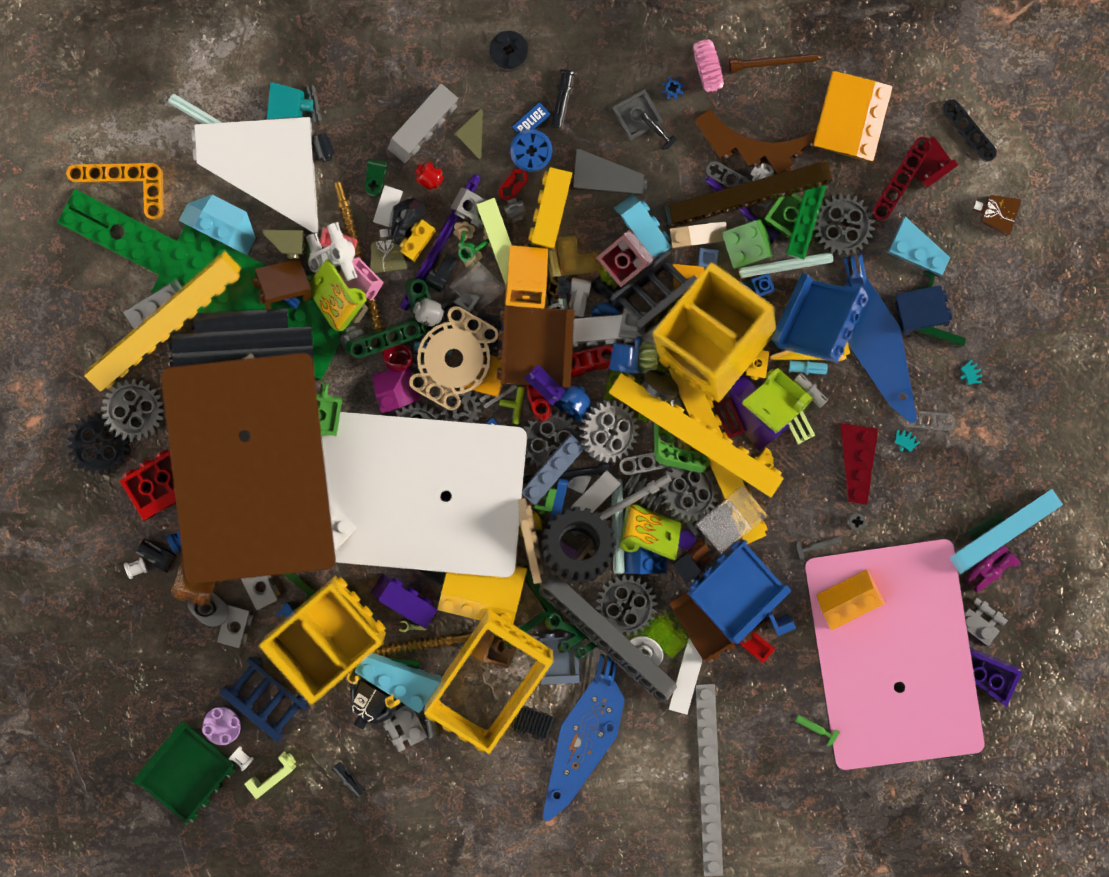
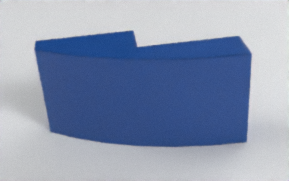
(761, 285)

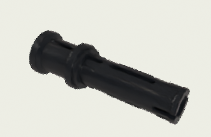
(564, 89)

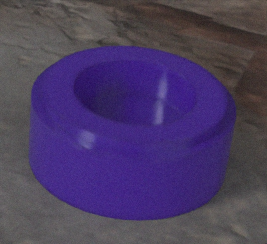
(686, 540)

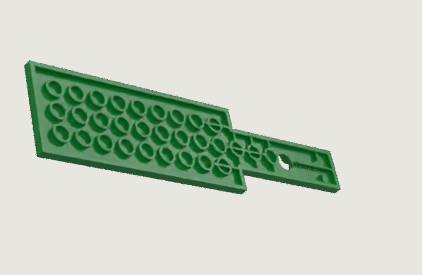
(187, 258)

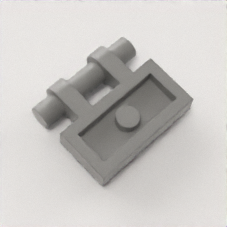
(978, 626)
(410, 724)

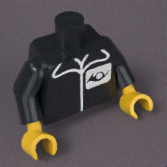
(370, 702)

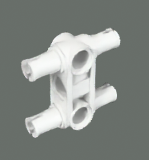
(339, 252)

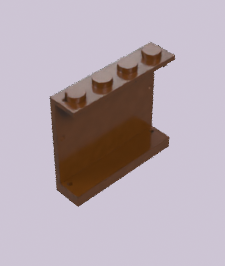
(534, 339)
(702, 631)

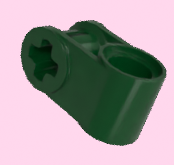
(375, 173)

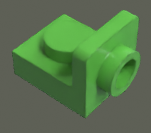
(548, 498)

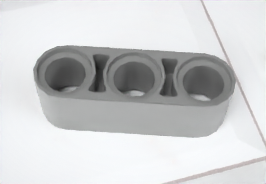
(637, 466)
(597, 492)

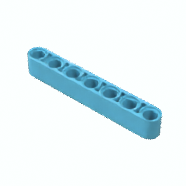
(1006, 531)

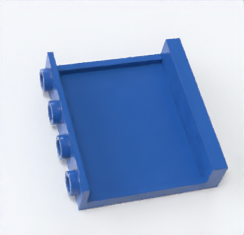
(819, 319)
(737, 592)

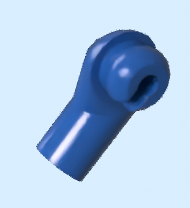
(602, 309)

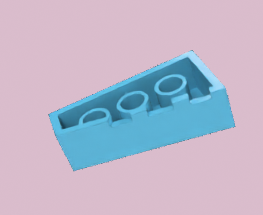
(406, 683)

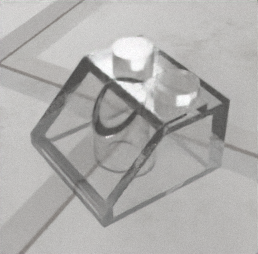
(479, 281)

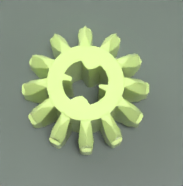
(647, 357)

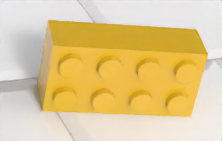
(551, 208)

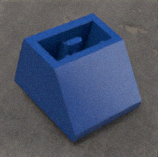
(644, 562)

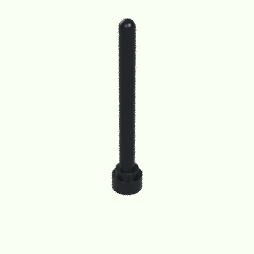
(600, 469)

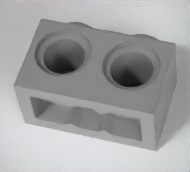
(471, 211)

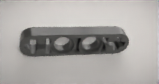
(740, 179)

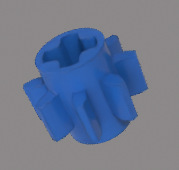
(675, 84)

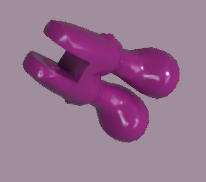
(987, 571)

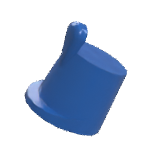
(625, 357)

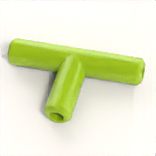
(517, 404)

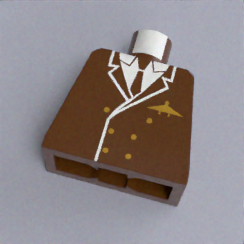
(998, 212)

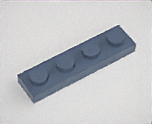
(552, 469)

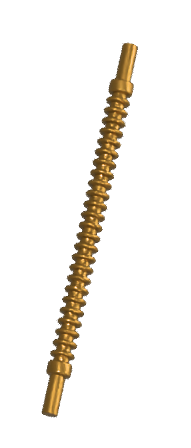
(343, 204)
(448, 640)

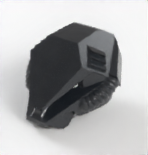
(403, 218)

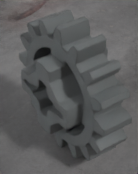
(455, 417)

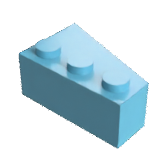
(643, 225)
(917, 249)

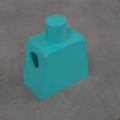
(286, 102)

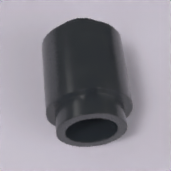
(323, 147)

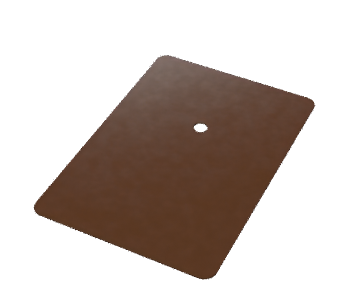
(256, 501)

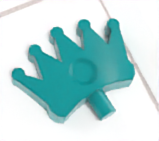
(969, 373)
(905, 442)

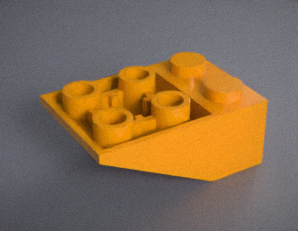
(526, 276)

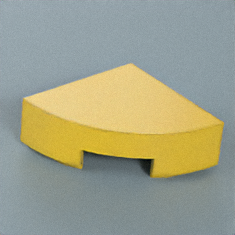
(766, 455)

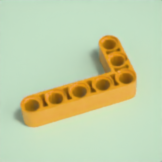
(124, 177)

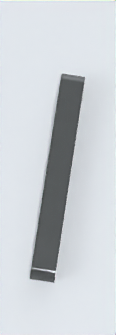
(608, 638)

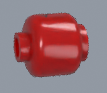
(428, 175)

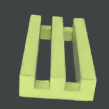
(805, 437)

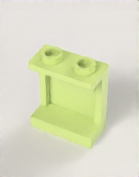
(258, 789)

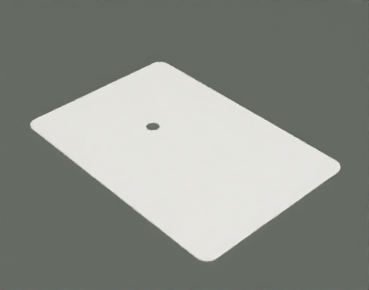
(390, 482)

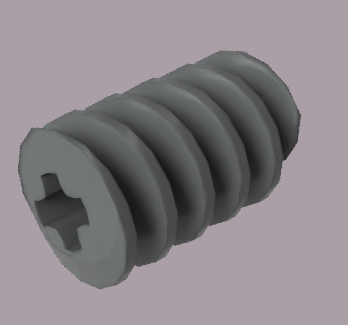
(635, 485)

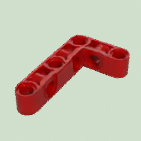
(584, 362)

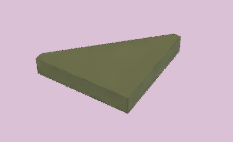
(471, 134)

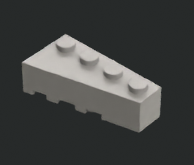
(422, 123)

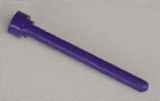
(772, 232)

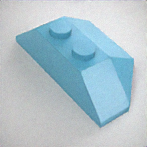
(220, 222)

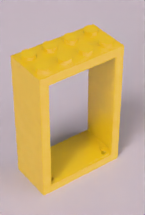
(465, 729)

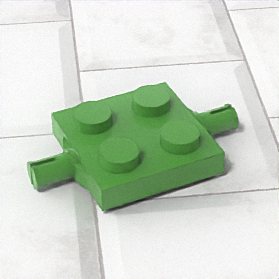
(329, 411)

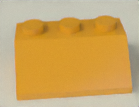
(849, 599)

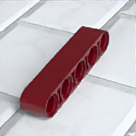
(903, 168)

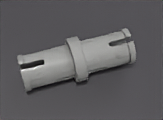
(811, 389)

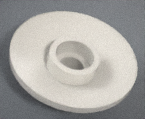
(653, 650)

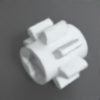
(762, 171)

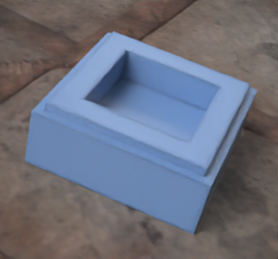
(707, 256)

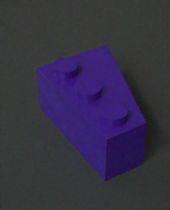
(404, 600)

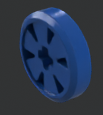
(521, 143)

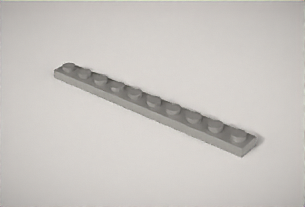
(709, 780)

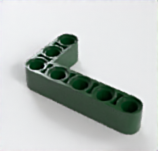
(399, 328)

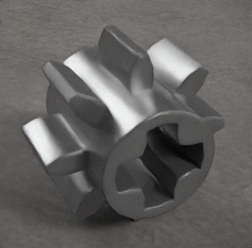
(515, 210)

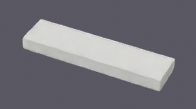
(686, 679)

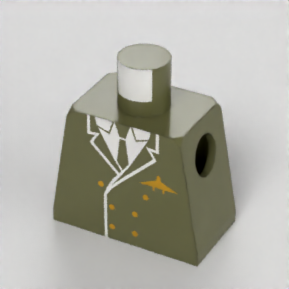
(386, 255)

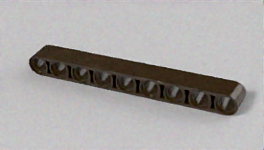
(748, 194)

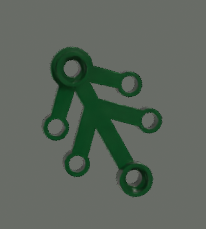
(579, 636)

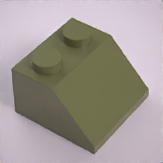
(288, 242)

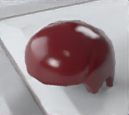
(397, 358)

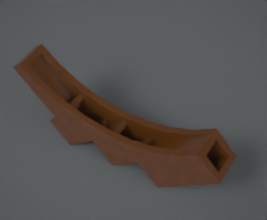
(751, 151)

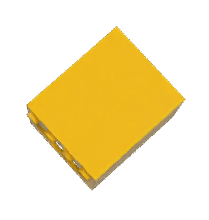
(714, 332)
(323, 639)

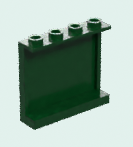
(185, 772)

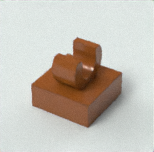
(699, 551)

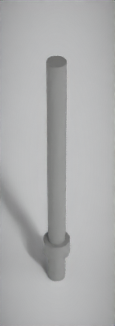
(651, 487)

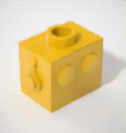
(758, 372)

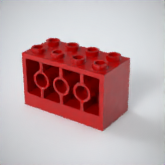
(162, 492)

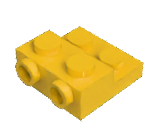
(418, 240)

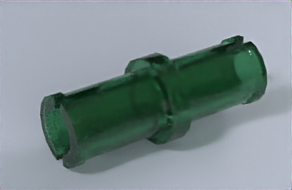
(985, 525)

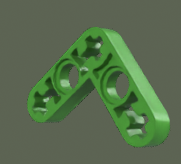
(669, 450)

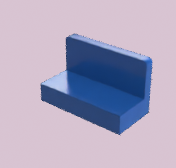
(781, 624)

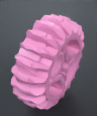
(708, 65)

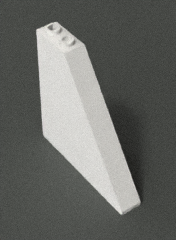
(266, 161)

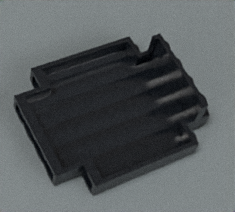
(237, 335)

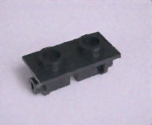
(602, 289)

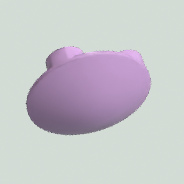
(221, 725)

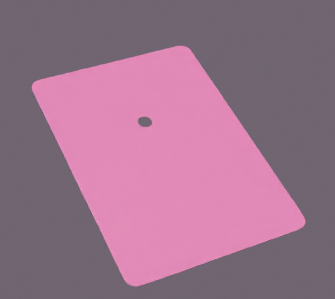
(909, 640)

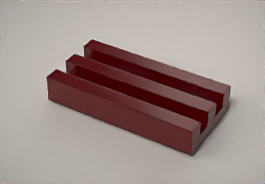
(735, 432)

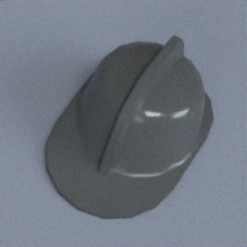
(212, 614)

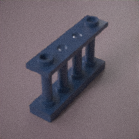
(260, 718)

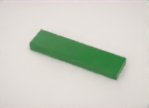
(805, 222)

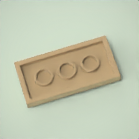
(531, 540)

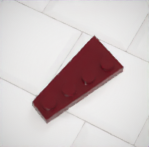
(859, 455)

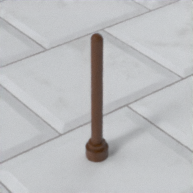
(736, 64)

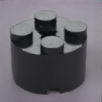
(503, 41)

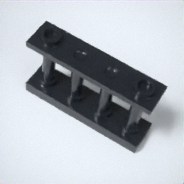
(660, 309)

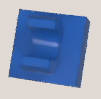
(287, 610)

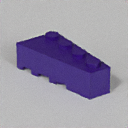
(995, 675)

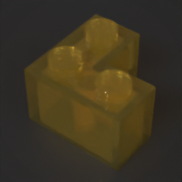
(574, 263)

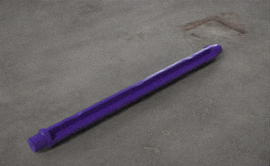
(439, 242)

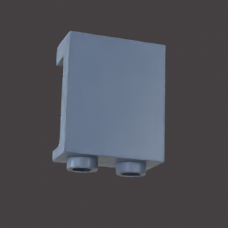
(565, 665)

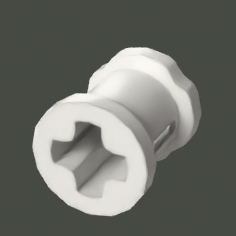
(135, 568)
(241, 758)

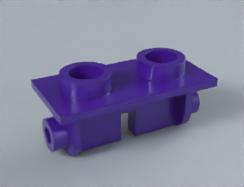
(545, 384)

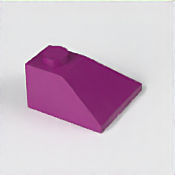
(394, 389)

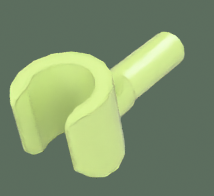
(411, 626)

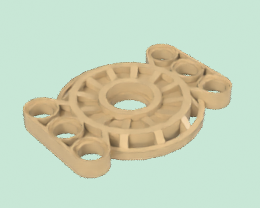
(458, 338)

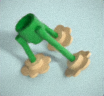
(468, 251)

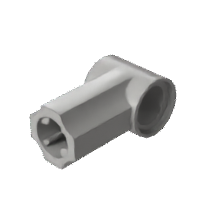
(579, 294)

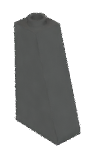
(602, 175)

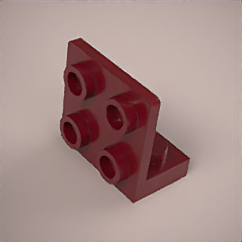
(935, 164)

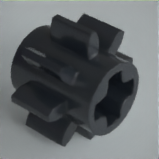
(559, 287)

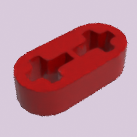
(516, 188)

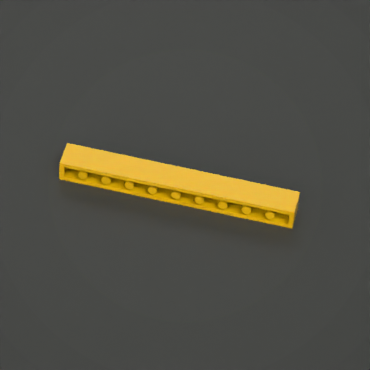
(163, 321)
(700, 406)
(697, 436)

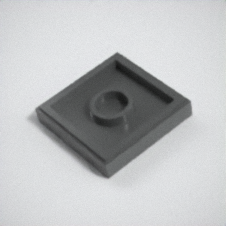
(629, 113)

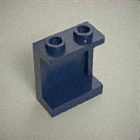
(922, 309)

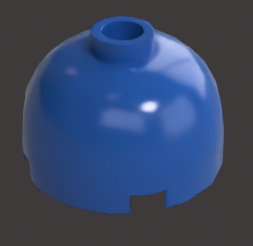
(575, 402)

